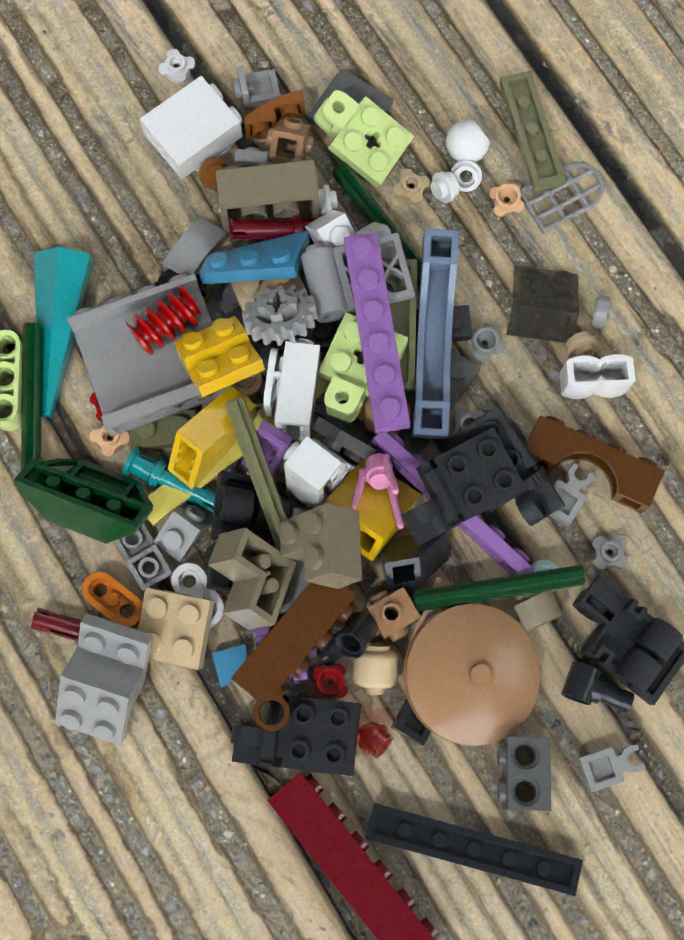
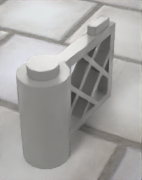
(329, 280)

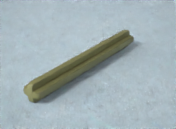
(257, 466)

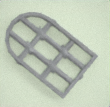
(559, 207)

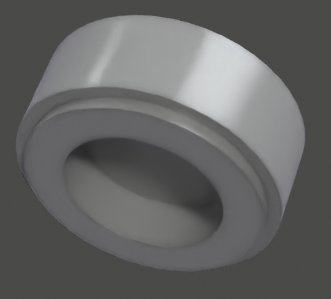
(600, 312)

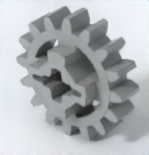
(279, 315)

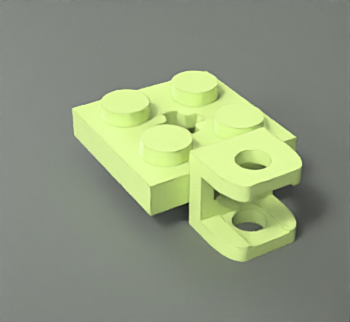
(349, 124)
(346, 375)

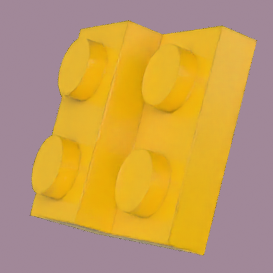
(218, 355)

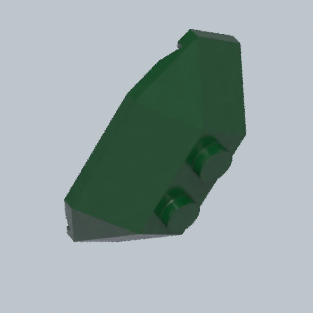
(85, 497)

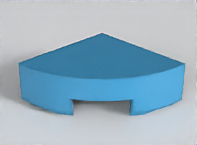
(228, 662)

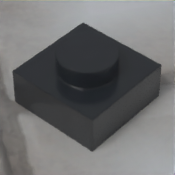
(410, 726)

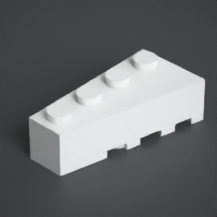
(314, 472)

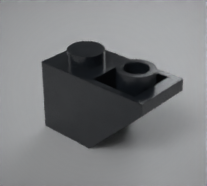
(412, 565)

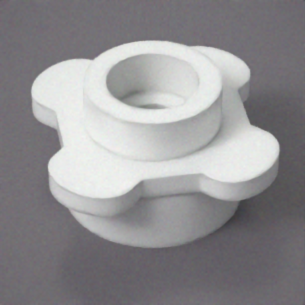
(178, 74)

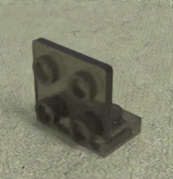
(543, 304)

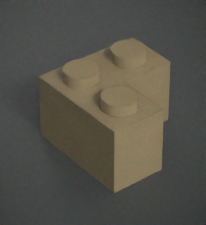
(326, 543)
(258, 577)

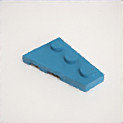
(258, 261)

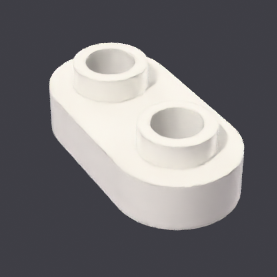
(199, 589)

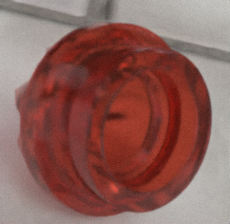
(374, 739)

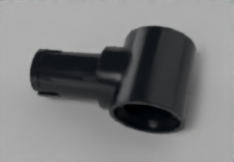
(350, 639)
(587, 686)

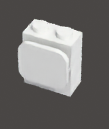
(192, 127)
(293, 387)

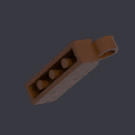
(290, 643)

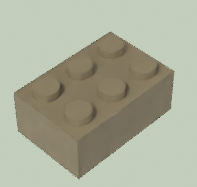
(268, 191)

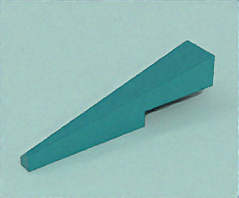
(59, 292)

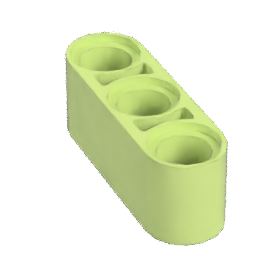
(11, 394)

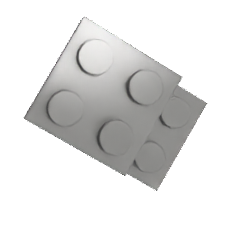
(103, 679)

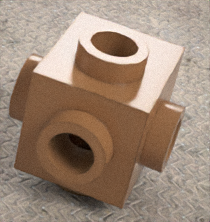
(280, 143)
(400, 606)

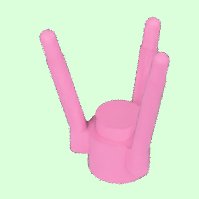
(379, 475)

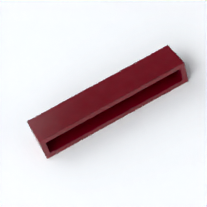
(346, 863)

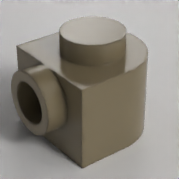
(537, 609)

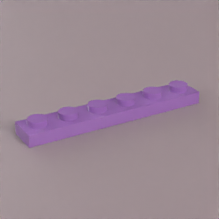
(376, 333)
(486, 537)

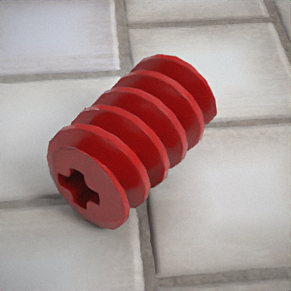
(164, 320)

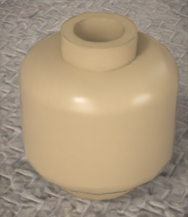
(376, 668)

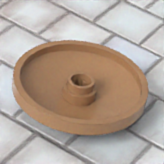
(471, 674)

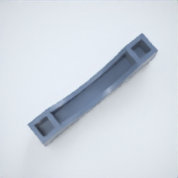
(435, 334)

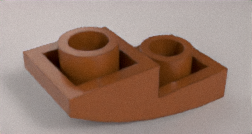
(265, 116)

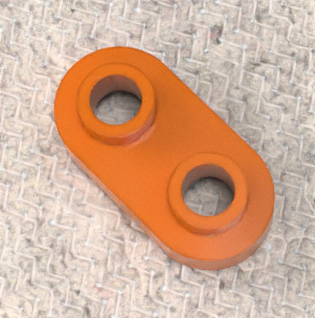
(113, 601)

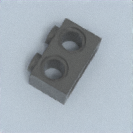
(535, 773)

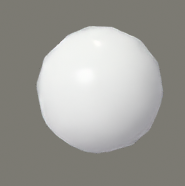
(467, 141)

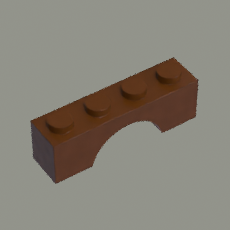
(630, 478)

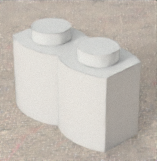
(603, 377)

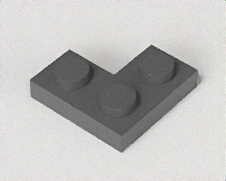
(338, 438)

